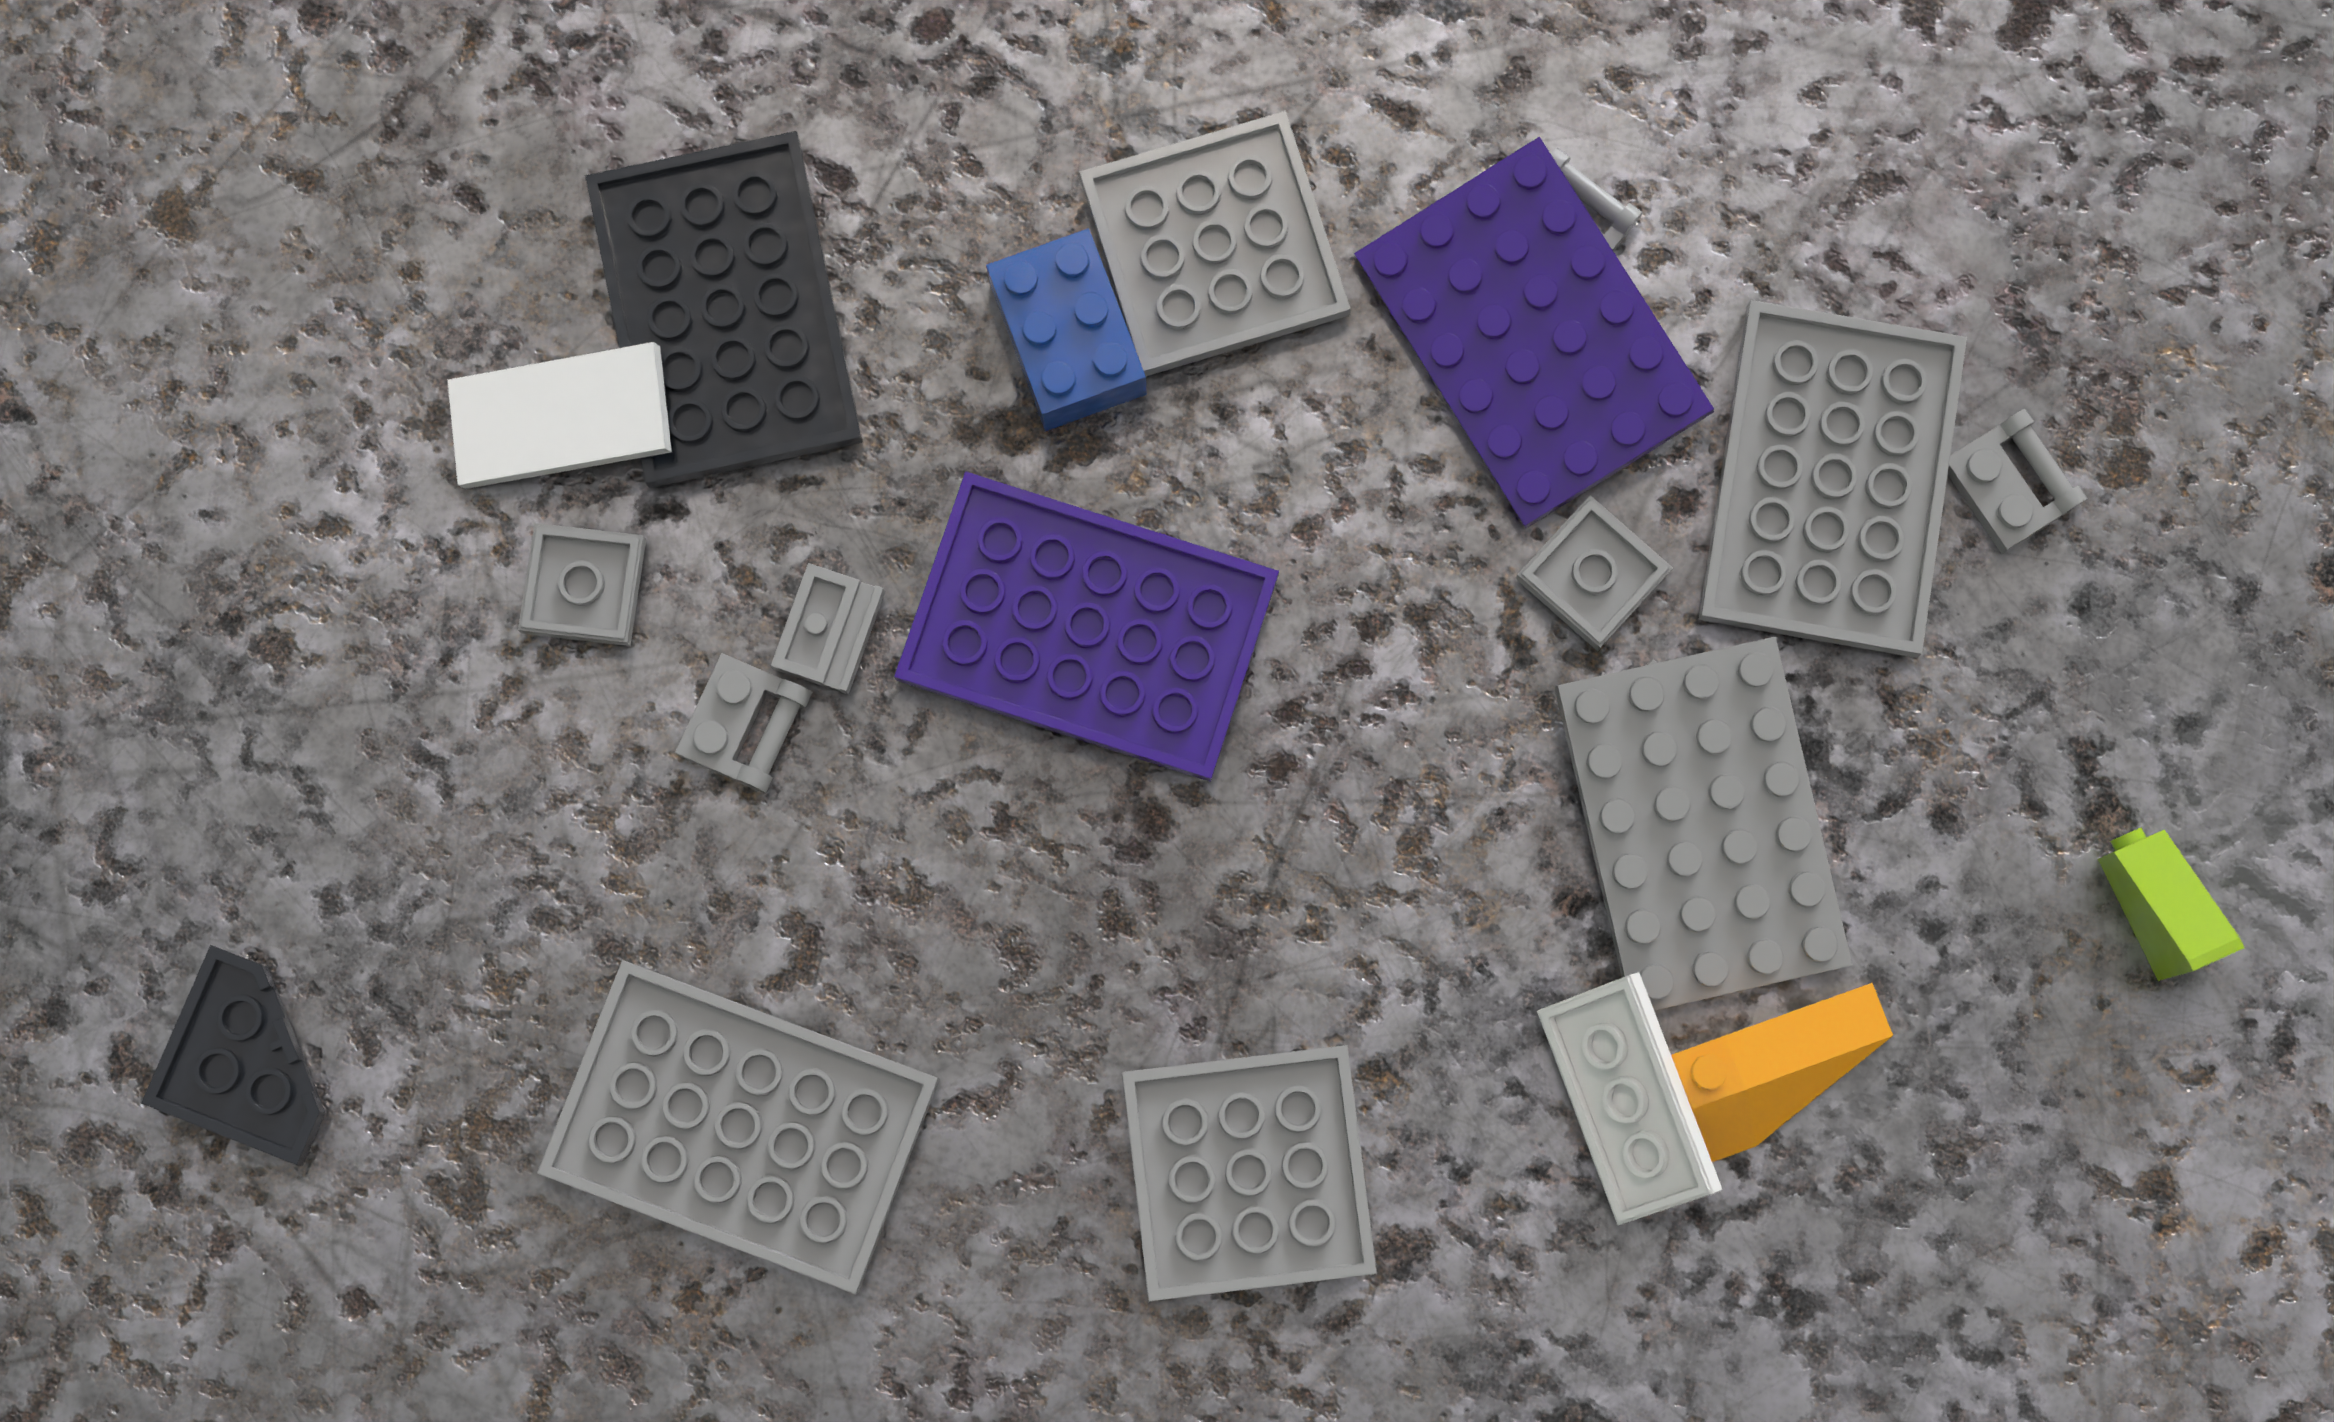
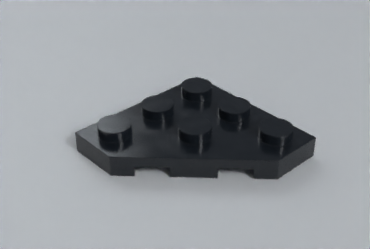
(238, 1062)

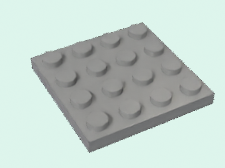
(1214, 243)
(1248, 1173)

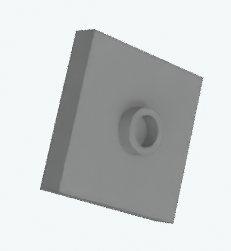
(1594, 573)
(582, 584)

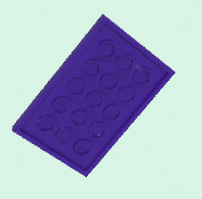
(1533, 332)
(1087, 626)

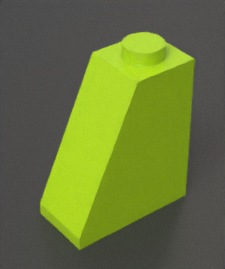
(2167, 905)

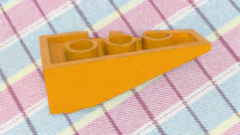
(1770, 1071)

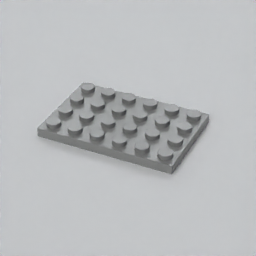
(1833, 479)
(1703, 824)
(739, 1126)

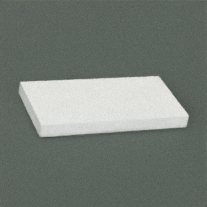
(559, 415)
(1629, 1099)

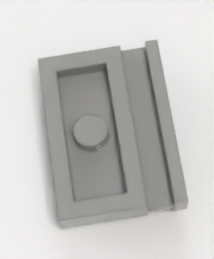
(828, 628)

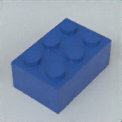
(1067, 329)

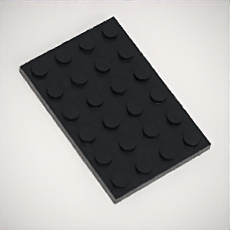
(733, 284)

